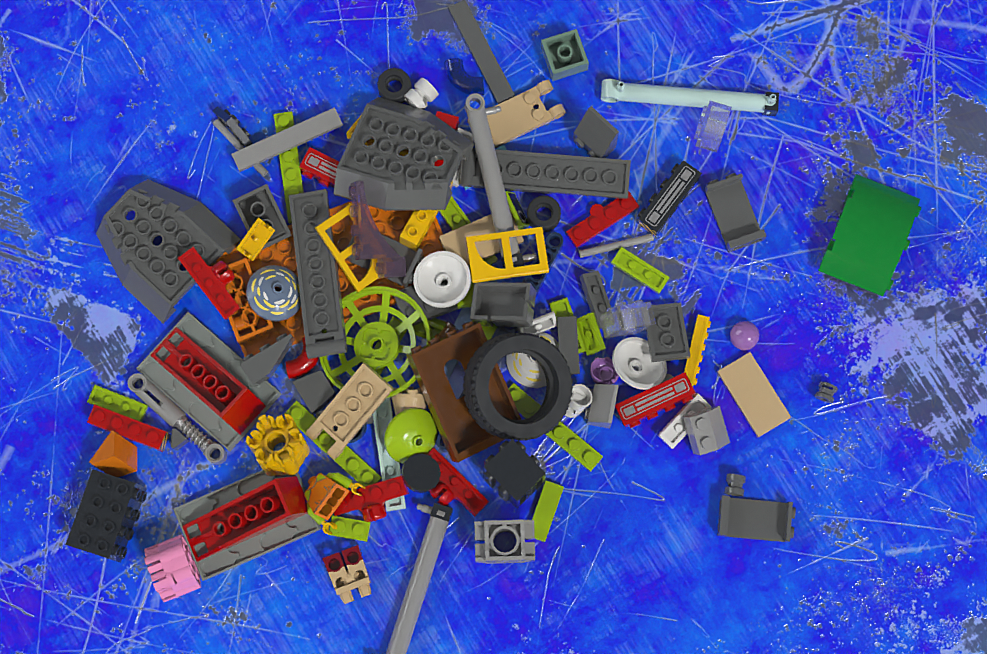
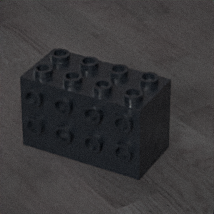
(513, 472)
(107, 516)

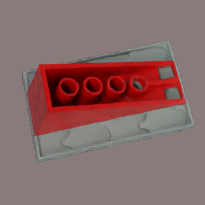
(207, 381)
(245, 521)

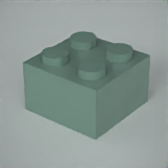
(564, 55)

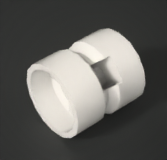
(423, 93)
(580, 400)

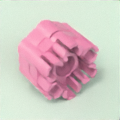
(173, 568)

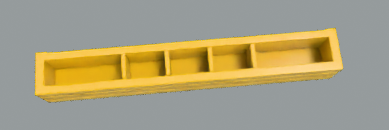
(696, 347)

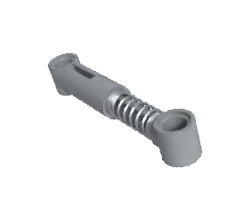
(175, 417)

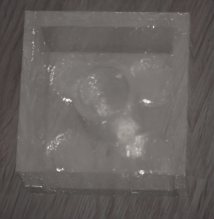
(713, 120)
(627, 319)

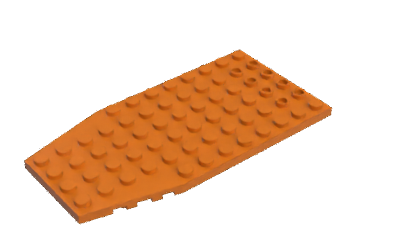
(255, 332)

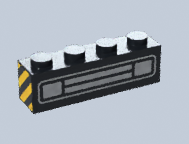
(669, 198)

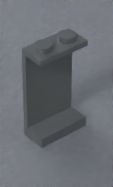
(733, 212)
(412, 259)
(755, 519)

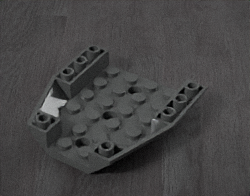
(396, 180)
(154, 271)

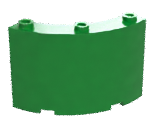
(870, 235)

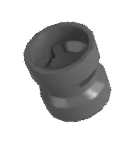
(735, 485)

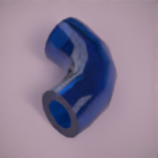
(461, 80)

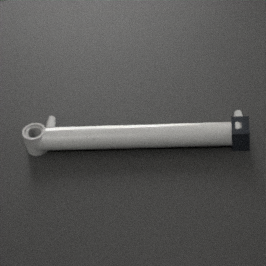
(492, 175)
(420, 577)

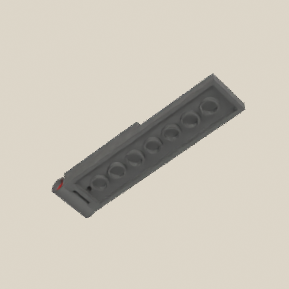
(553, 174)
(317, 276)

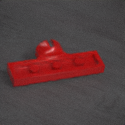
(211, 281)
(456, 487)
(373, 498)

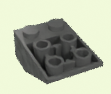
(265, 363)

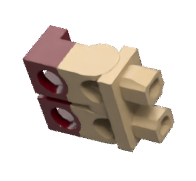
(350, 579)

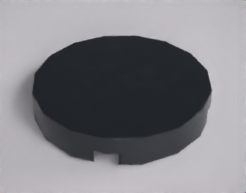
(421, 473)

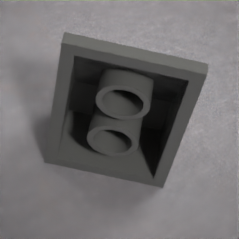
(595, 134)
(262, 204)

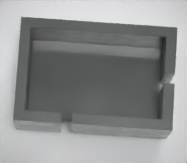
(503, 304)

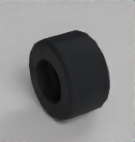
(391, 75)
(552, 205)

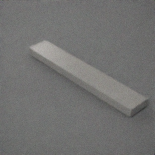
(287, 139)

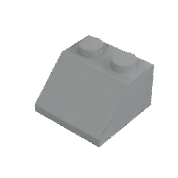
(602, 405)
(706, 430)

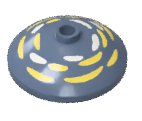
(267, 301)

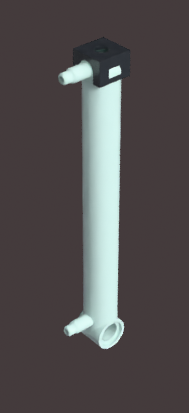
(615, 91)

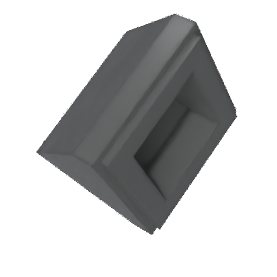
(178, 440)

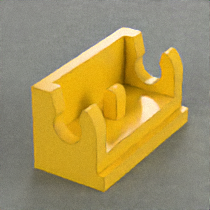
(255, 239)

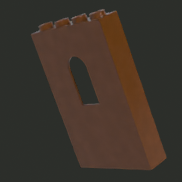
(456, 426)

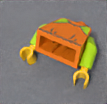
(325, 495)

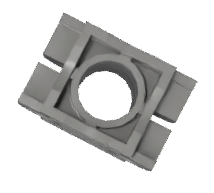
(520, 529)

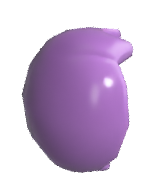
(744, 335)
(603, 371)

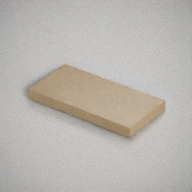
(456, 240)
(754, 394)

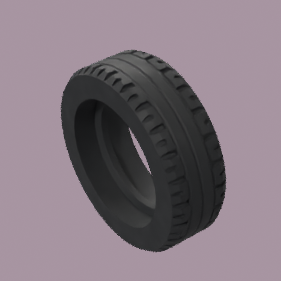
(557, 394)

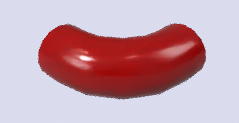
(300, 365)

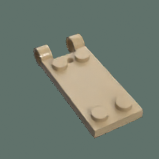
(520, 117)
(351, 408)

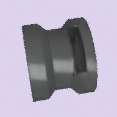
(826, 392)

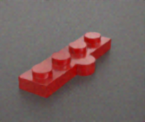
(601, 219)

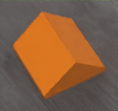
(116, 456)

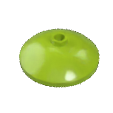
(406, 429)

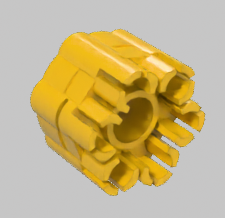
(269, 434)

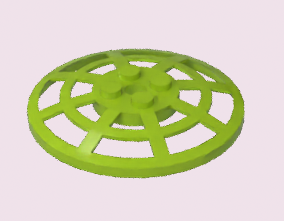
(378, 331)

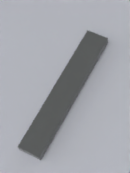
(481, 51)

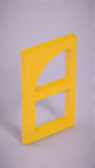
(484, 272)
(371, 274)

